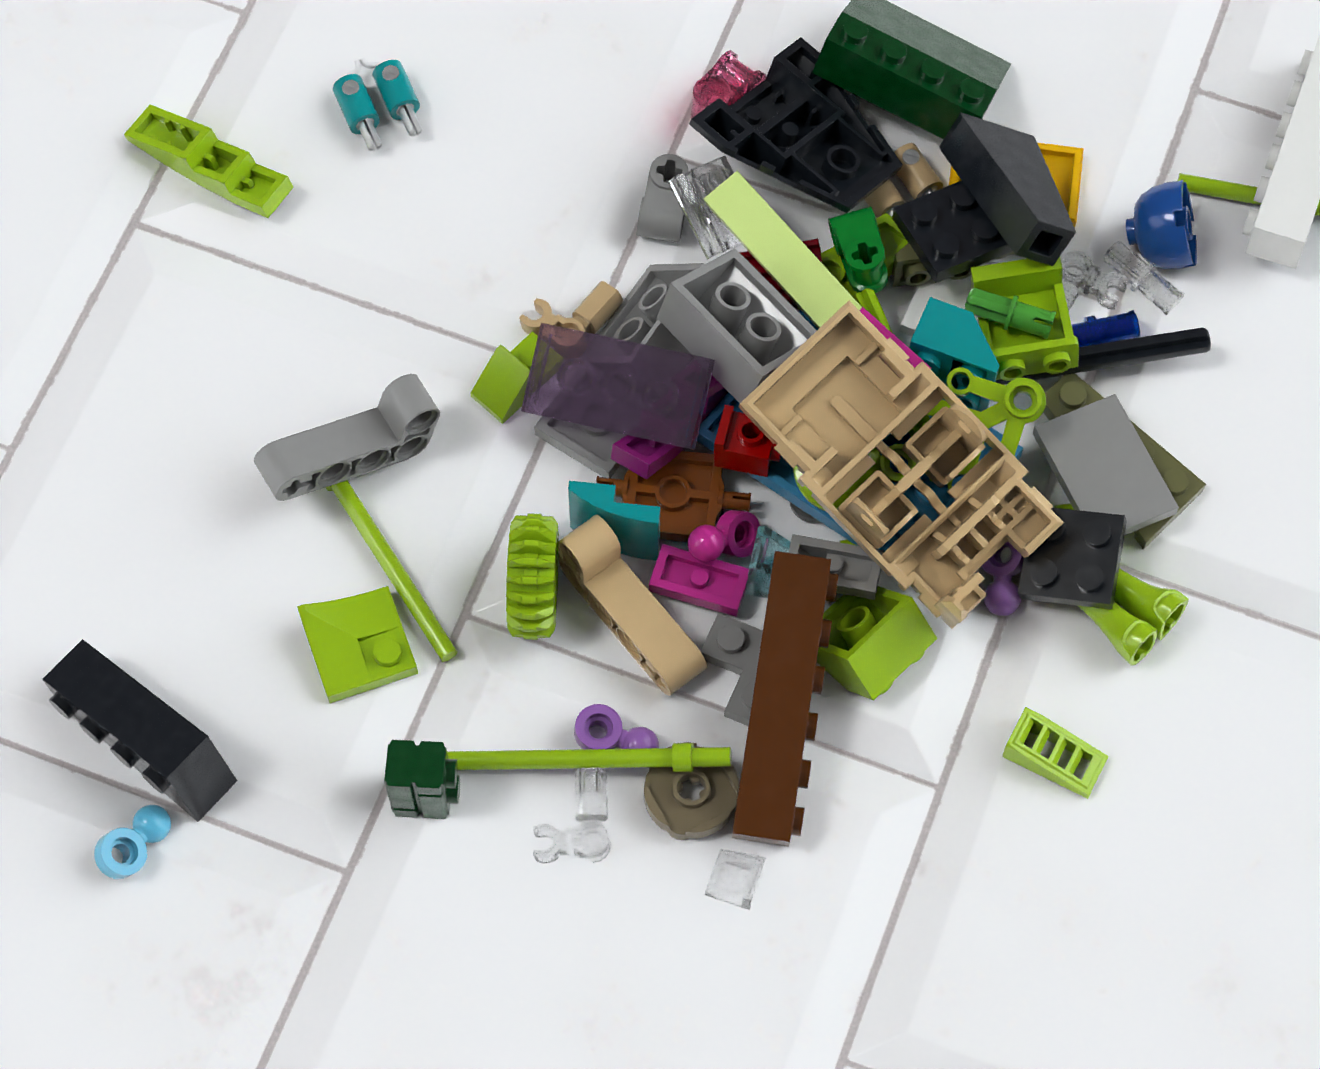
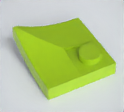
(357, 643)

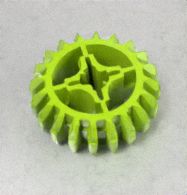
(532, 576)

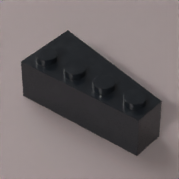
(140, 729)

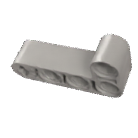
(352, 445)

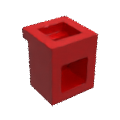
(743, 445)

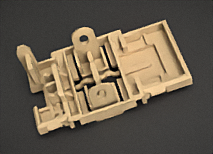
(839, 403)

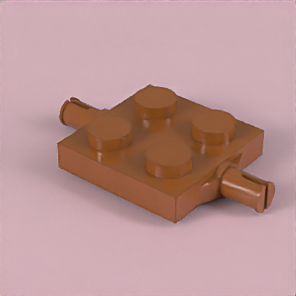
(685, 490)

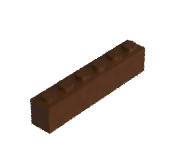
(782, 699)

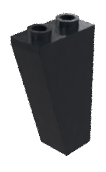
(1011, 186)

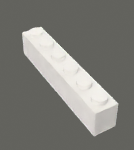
(1293, 190)

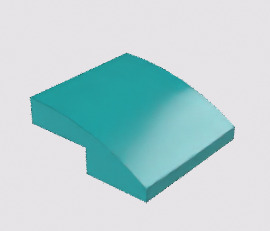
(633, 524)

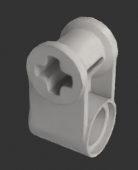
(660, 210)

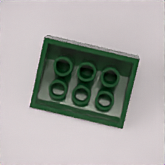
(909, 65)

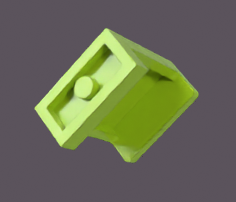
(1017, 350)

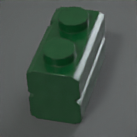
(421, 779)

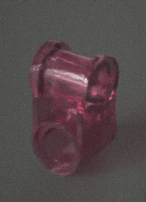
(725, 80)

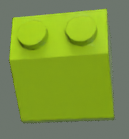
(874, 641)

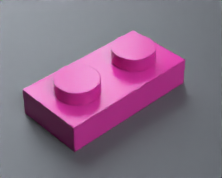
(705, 584)

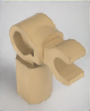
(587, 317)

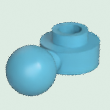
(149, 826)

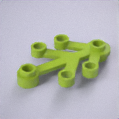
(990, 417)

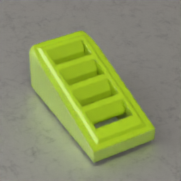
(1049, 731)

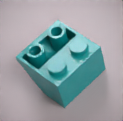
(953, 339)

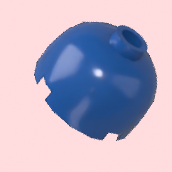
(1164, 226)

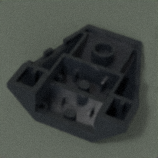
(802, 132)

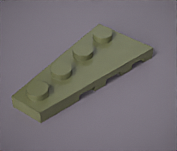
(1073, 393)

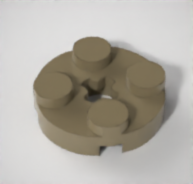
(686, 817)

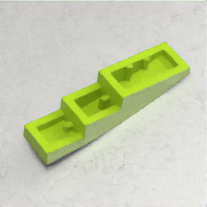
(207, 161)

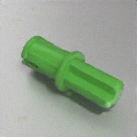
(1009, 312)

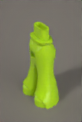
(1143, 616)

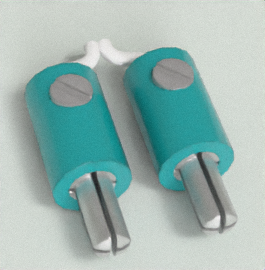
(358, 105)

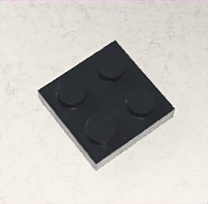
(949, 231)
(1076, 561)

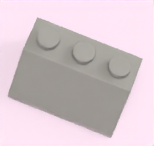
(638, 313)
(735, 319)

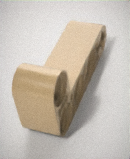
(595, 569)

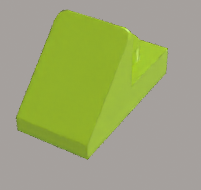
(505, 379)

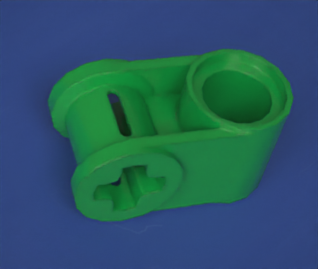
(860, 249)

